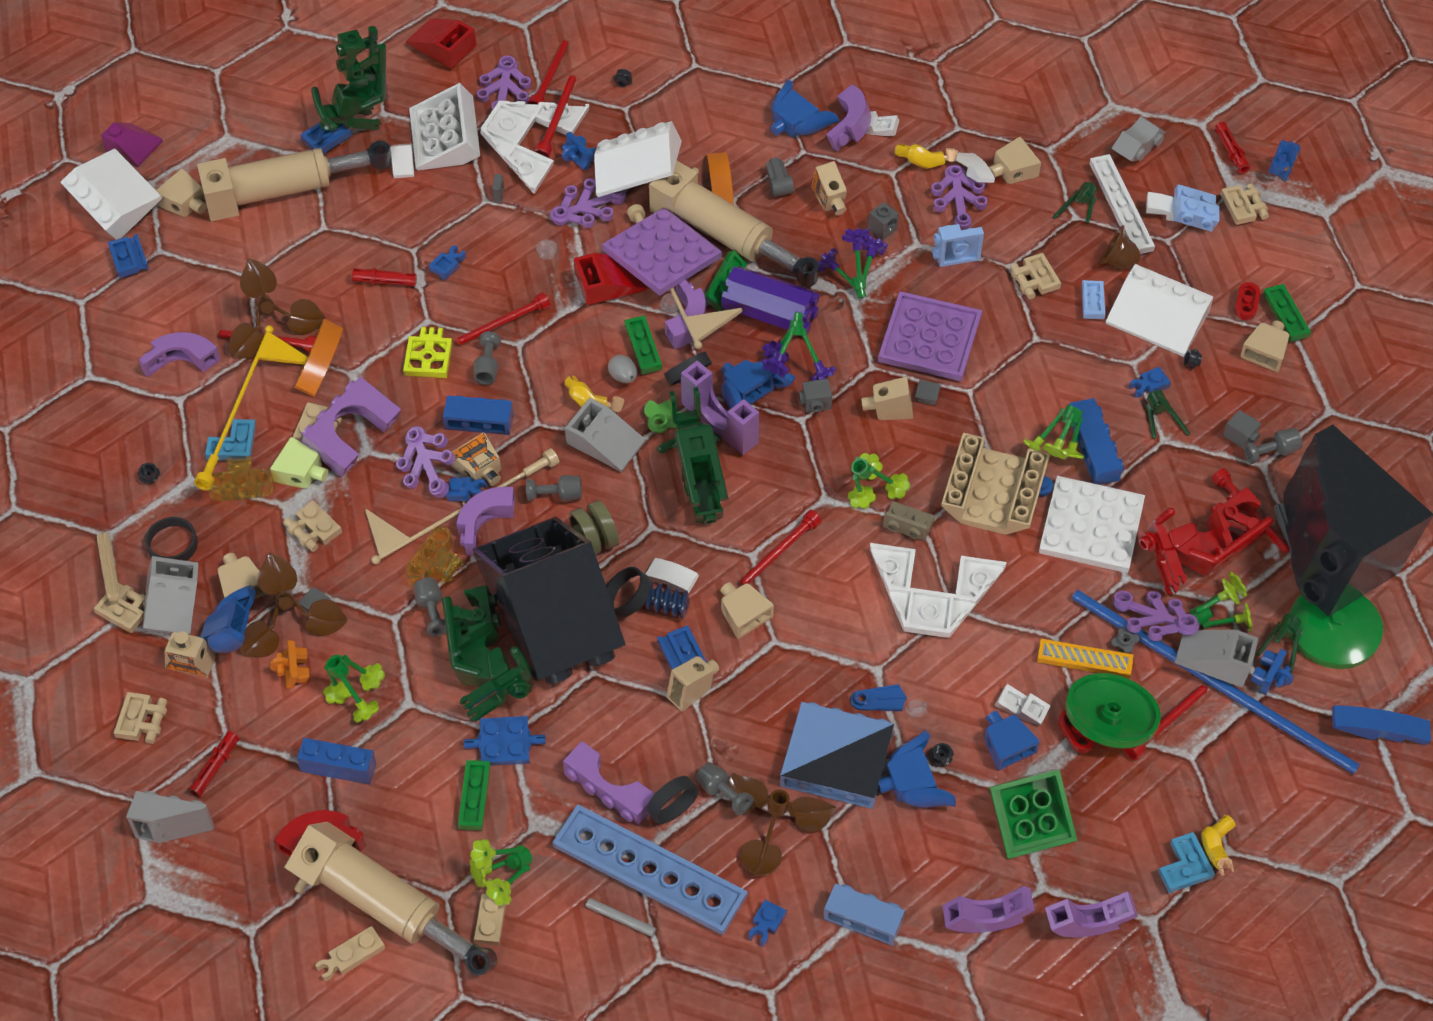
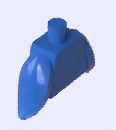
(796, 114)
(749, 382)
(227, 625)
(912, 777)

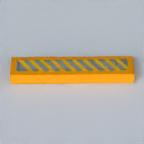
(1085, 658)

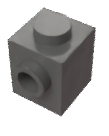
(816, 395)
(1242, 429)

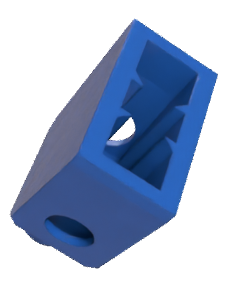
(1009, 740)

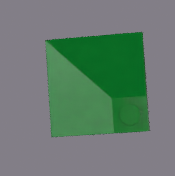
(1033, 813)

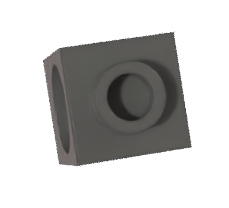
(883, 221)

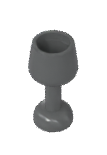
(486, 367)
(1284, 441)
(568, 488)
(428, 596)
(715, 780)

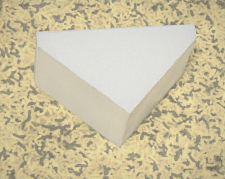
(402, 160)

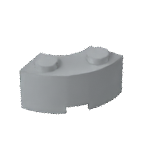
(1139, 140)

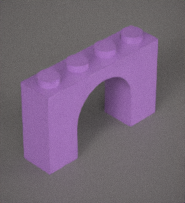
(358, 399)
(737, 426)

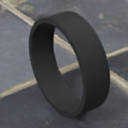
(673, 375)
(168, 522)
(640, 596)
(668, 791)

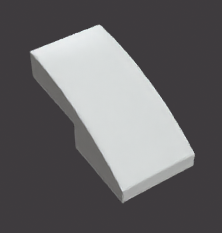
(883, 125)
(977, 167)
(1160, 204)
(672, 574)
(1024, 707)

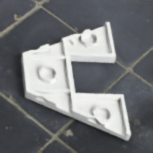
(510, 124)
(929, 610)

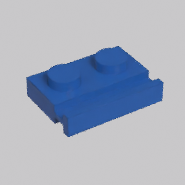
(326, 140)
(128, 255)
(679, 647)

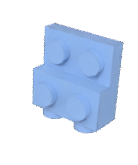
(1195, 208)
(957, 245)

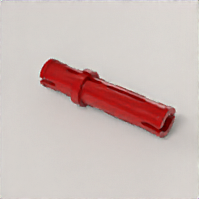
(1236, 153)
(385, 277)
(219, 755)

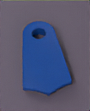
(880, 699)

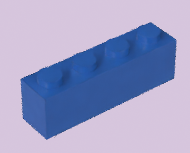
(1096, 444)

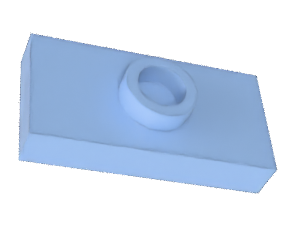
(1093, 299)

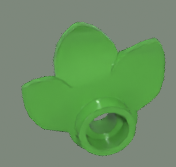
(659, 414)

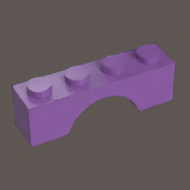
(629, 800)

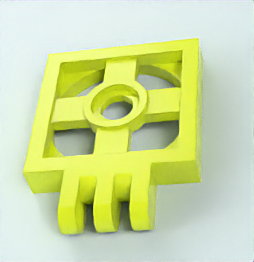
(429, 341)

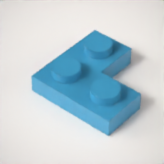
(238, 444)
(1192, 864)

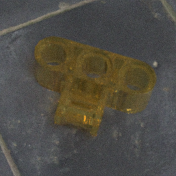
(241, 472)
(443, 561)

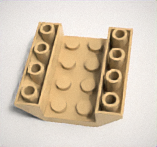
(994, 487)

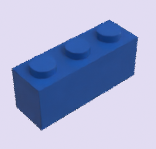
(478, 415)
(336, 761)

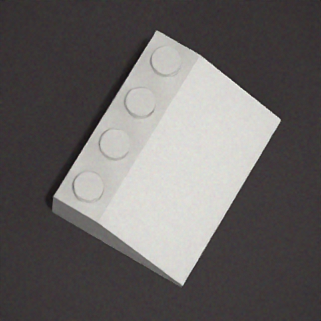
(445, 129)
(636, 158)
(112, 192)
(1159, 310)

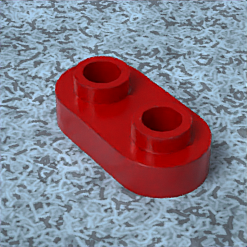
(1247, 301)
(1074, 736)

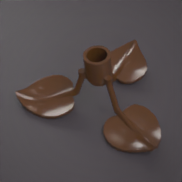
(254, 283)
(278, 579)
(810, 816)

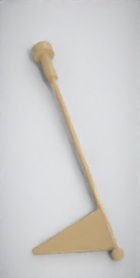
(698, 325)
(390, 539)

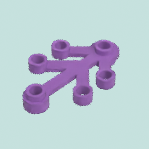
(506, 66)
(956, 175)
(563, 214)
(424, 459)
(1183, 623)

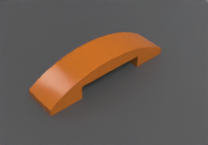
(720, 175)
(319, 358)

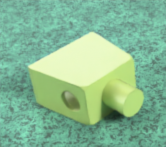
(298, 465)

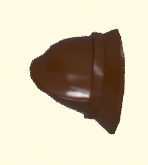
(1121, 252)

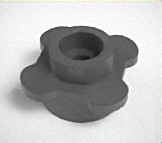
(1122, 646)

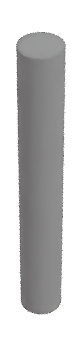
(621, 917)

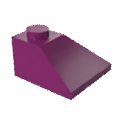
(130, 141)

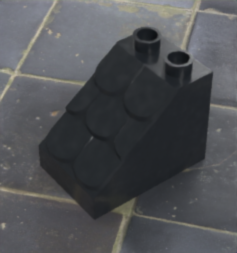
(1347, 522)
(551, 598)

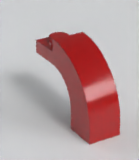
(292, 833)

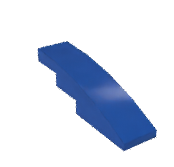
(1381, 723)

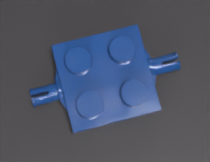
(505, 740)

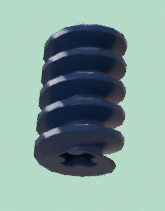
(667, 600)

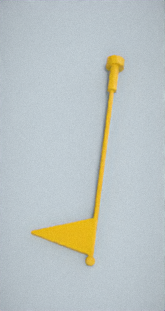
(271, 350)

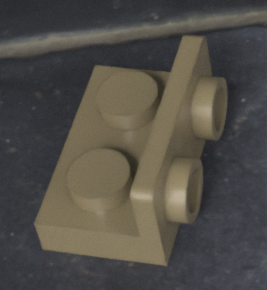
(908, 521)

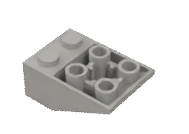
(603, 435)
(170, 595)
(1218, 654)
(167, 818)

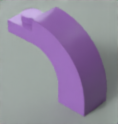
(856, 121)
(695, 305)
(179, 347)
(484, 506)
(988, 915)
(1093, 919)

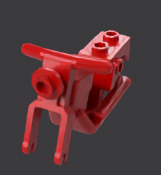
(1204, 550)

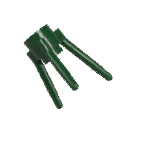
(1084, 194)
(1160, 404)
(1287, 628)

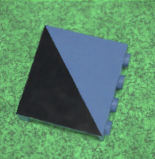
(836, 754)

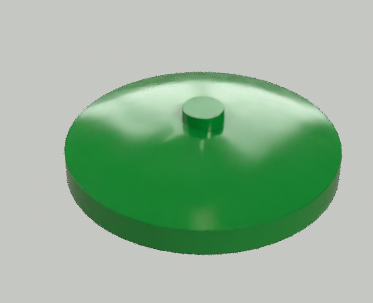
(1341, 639)
(1112, 710)

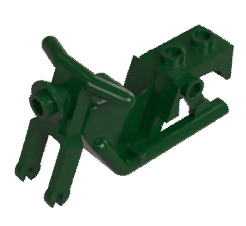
(366, 83)
(699, 461)
(473, 660)

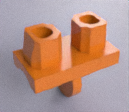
(288, 663)

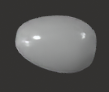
(622, 369)

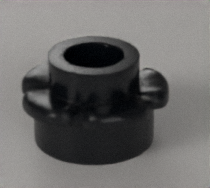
(623, 77)
(1192, 358)
(148, 468)
(941, 748)

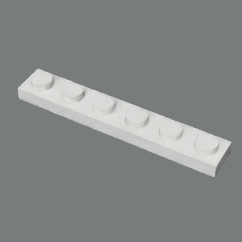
(1121, 202)

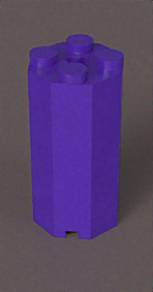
(769, 298)

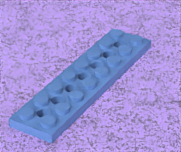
(650, 884)

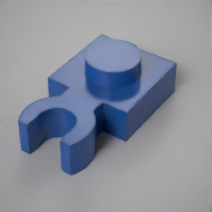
(446, 264)
(1150, 381)
(462, 488)
(767, 920)

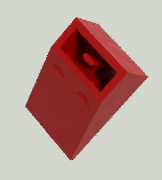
(444, 40)
(604, 278)

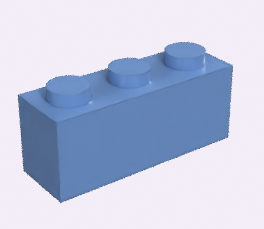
(864, 914)

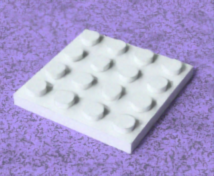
(1092, 524)

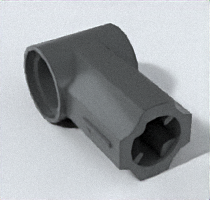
(780, 182)

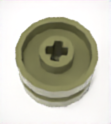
(595, 525)

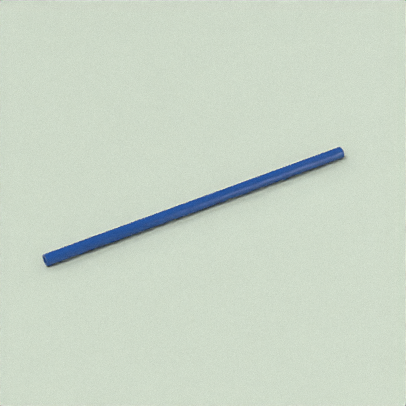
(1224, 687)

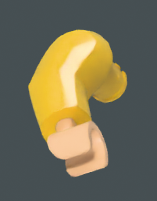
(923, 158)
(581, 393)
(1213, 846)

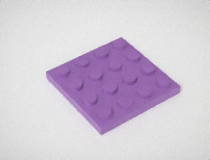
(661, 251)
(930, 336)

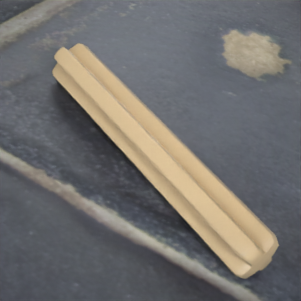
(108, 567)

